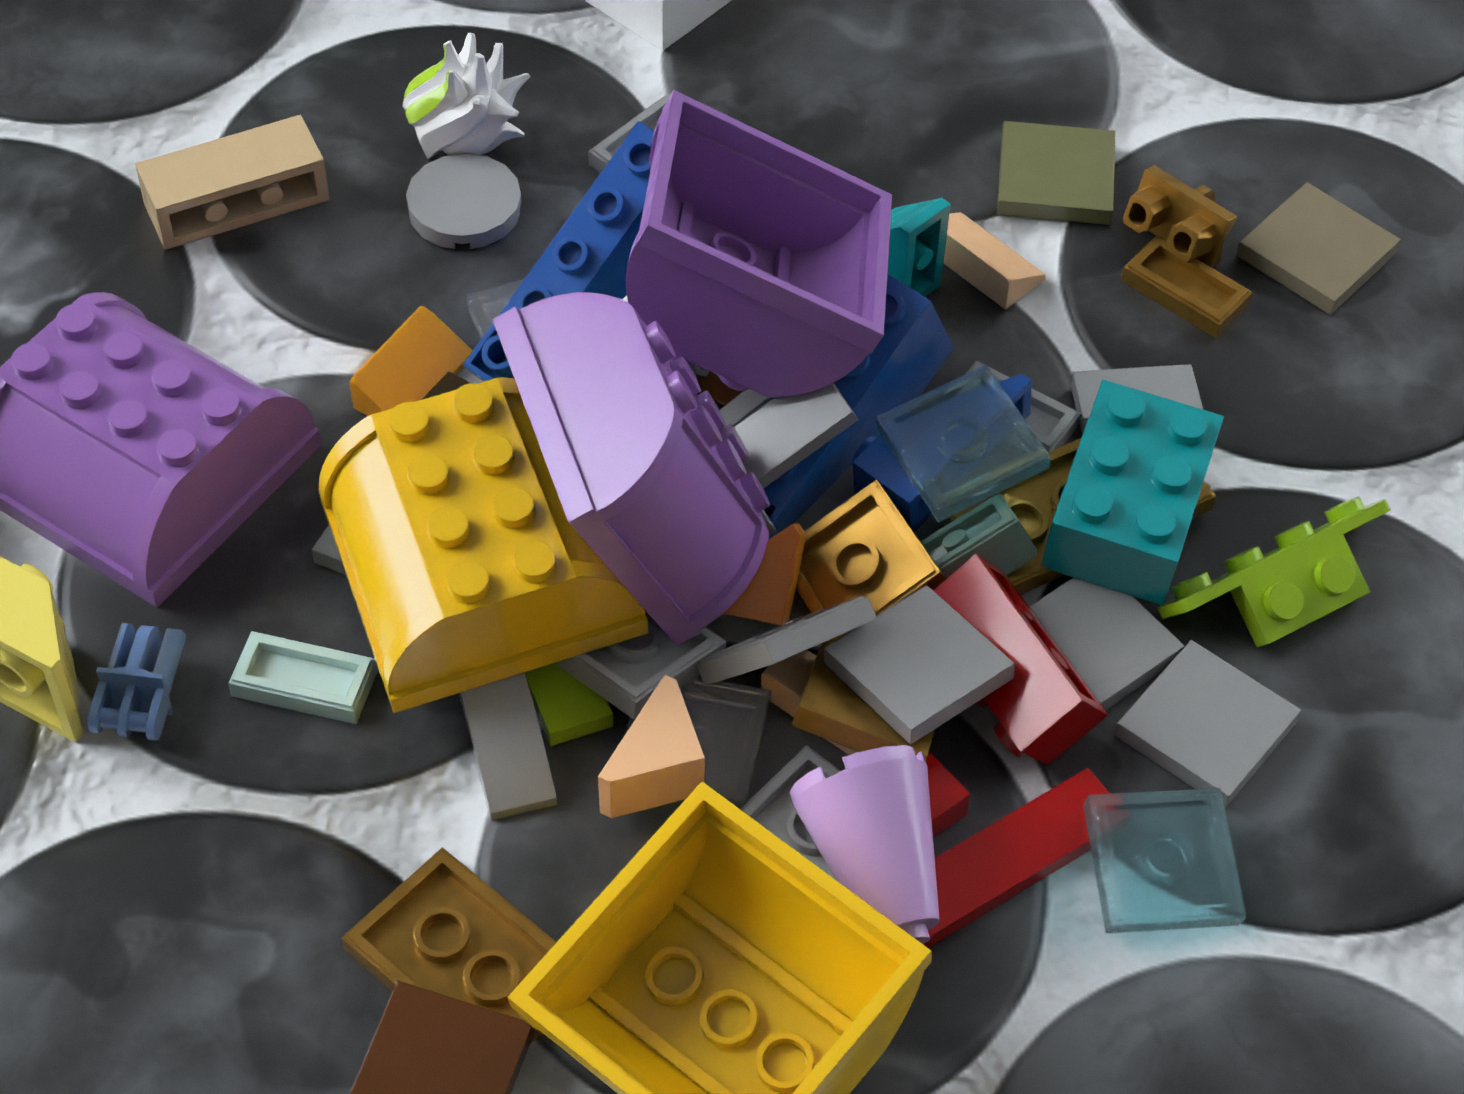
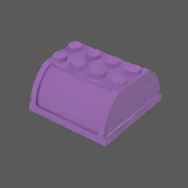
(757, 255)
(138, 444)
(638, 456)

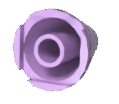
(877, 832)

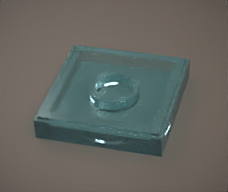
(962, 442)
(1163, 860)

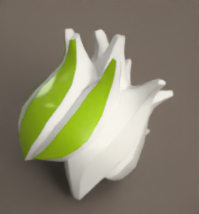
(463, 102)

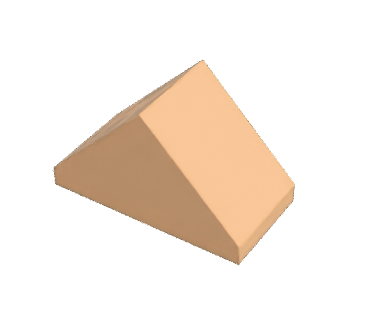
(656, 758)

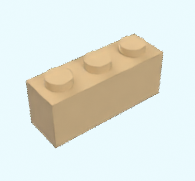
(232, 181)

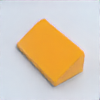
(408, 364)

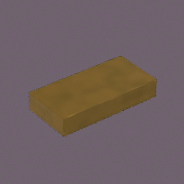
(1186, 288)

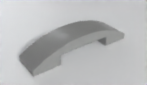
(508, 747)

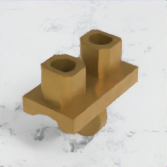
(1180, 215)

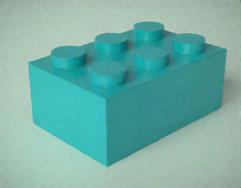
(1131, 492)

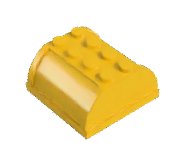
(464, 547)
(724, 968)

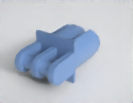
(137, 682)

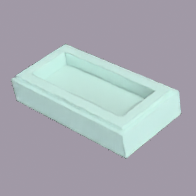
(303, 677)

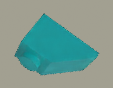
(918, 244)

